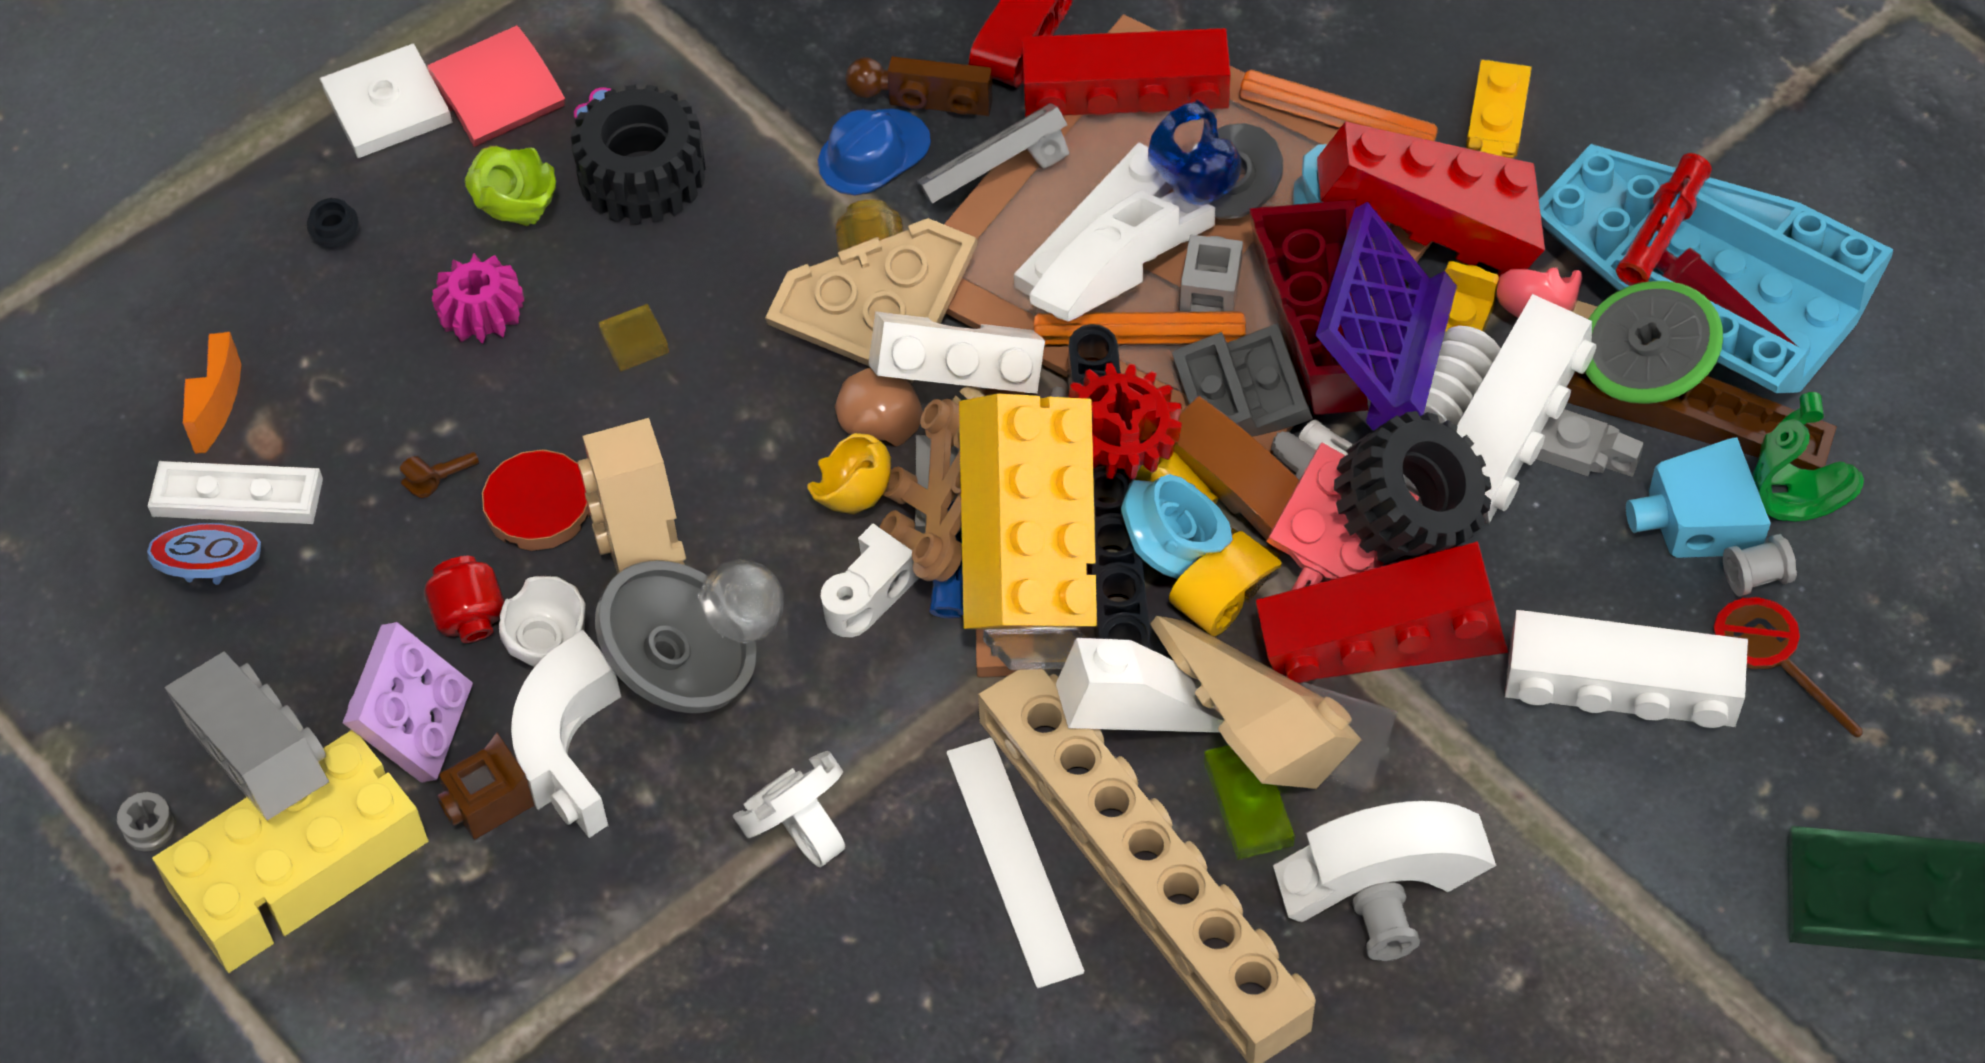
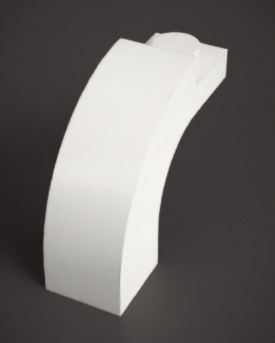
(549, 709)
(1382, 845)

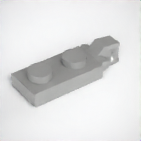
(1588, 445)

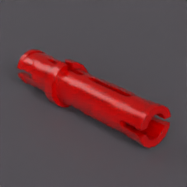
(1686, 181)

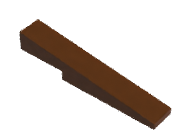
(1710, 415)

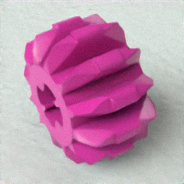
(478, 298)

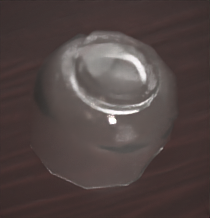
(742, 600)

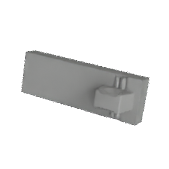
(1037, 133)

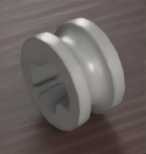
(142, 805)

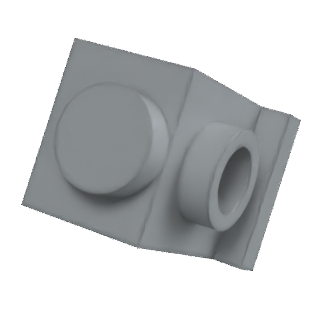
(1211, 274)

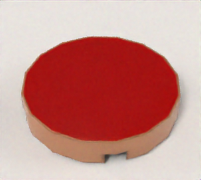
(535, 500)

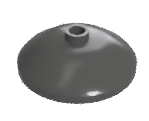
(662, 642)

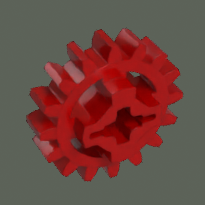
(1138, 412)

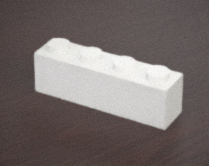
(1523, 391)
(1626, 669)

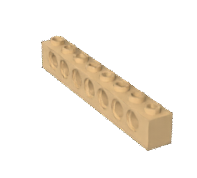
(1253, 1023)

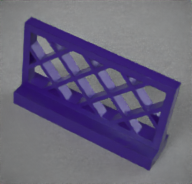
(1411, 335)

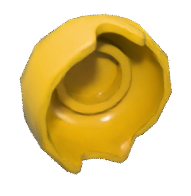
(853, 475)

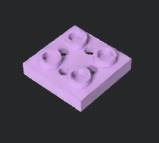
(394, 697)

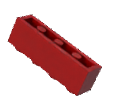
(1126, 71)

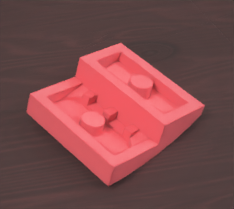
(496, 85)

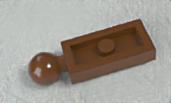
(924, 84)

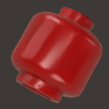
(464, 598)

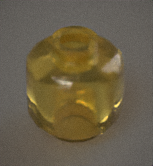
(866, 221)

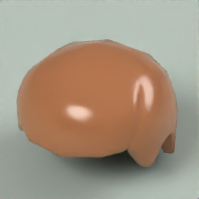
(879, 407)

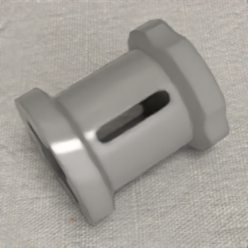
(1759, 565)
(1386, 921)

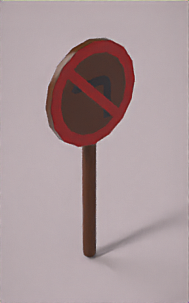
(1772, 642)

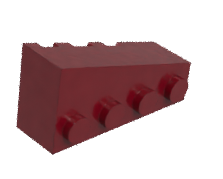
(1299, 259)

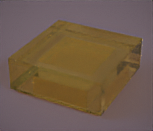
(633, 337)

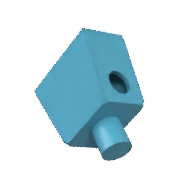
(1703, 503)

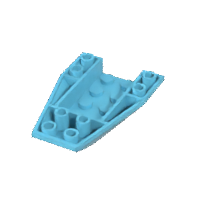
(1776, 252)

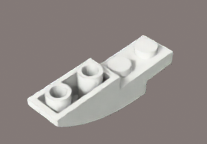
(1112, 251)

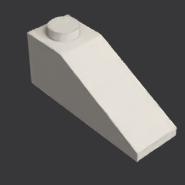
(1129, 689)

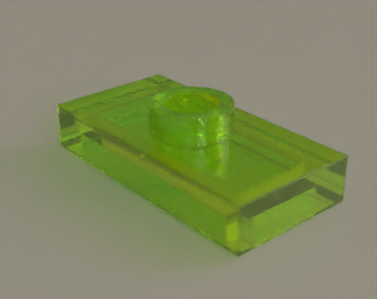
(1249, 808)

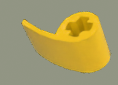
(1216, 584)

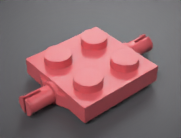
(1314, 529)

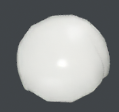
(541, 617)

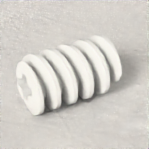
(1459, 371)

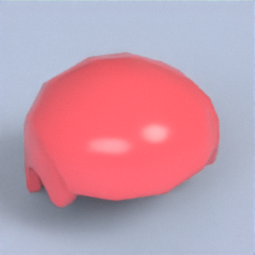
(1519, 284)

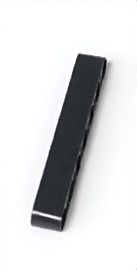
(1121, 570)

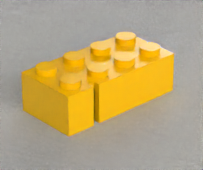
(1027, 512)

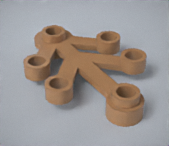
(936, 551)

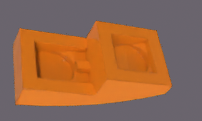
(211, 398)

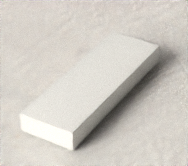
(235, 492)

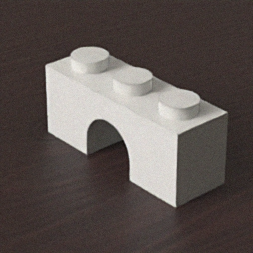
(955, 355)

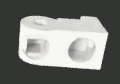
(869, 586)

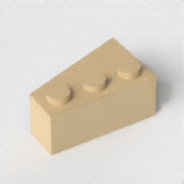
(630, 496)

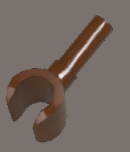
(424, 480)

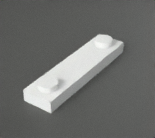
(1128, 177)

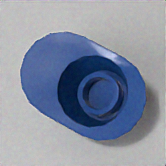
(872, 149)

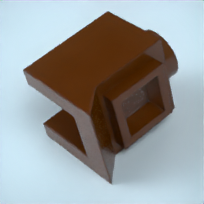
(485, 789)

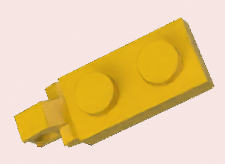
(1498, 108)

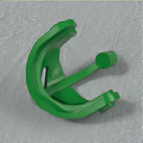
(1809, 491)

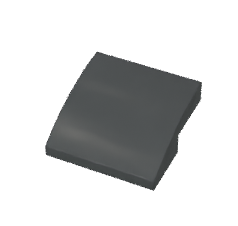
(1245, 379)

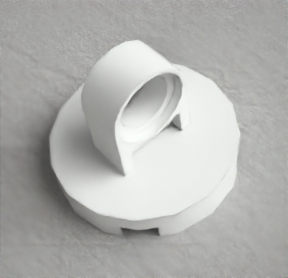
(794, 803)

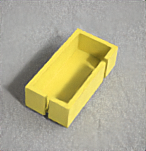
(293, 860)

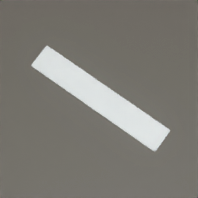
(1015, 863)

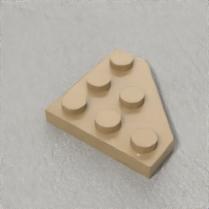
(898, 275)

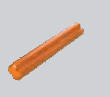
(1328, 107)
(1146, 326)

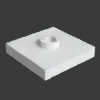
(386, 100)

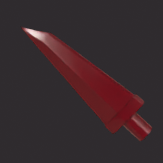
(1696, 273)

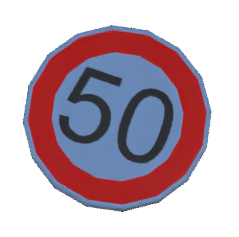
(204, 551)

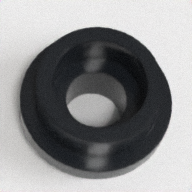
(332, 223)

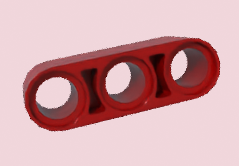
(1000, 38)

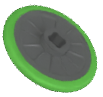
(1669, 366)

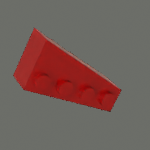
(1439, 193)
(1385, 618)

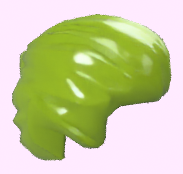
(511, 184)

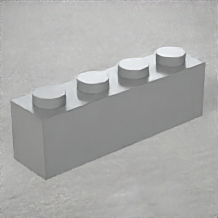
(249, 734)

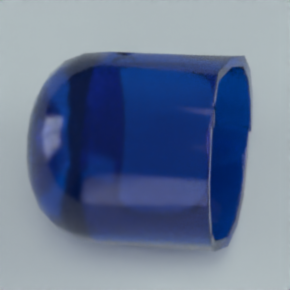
(1204, 172)

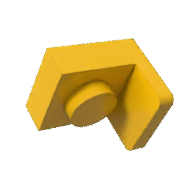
(1473, 296)

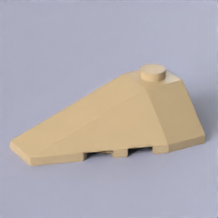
(1269, 720)

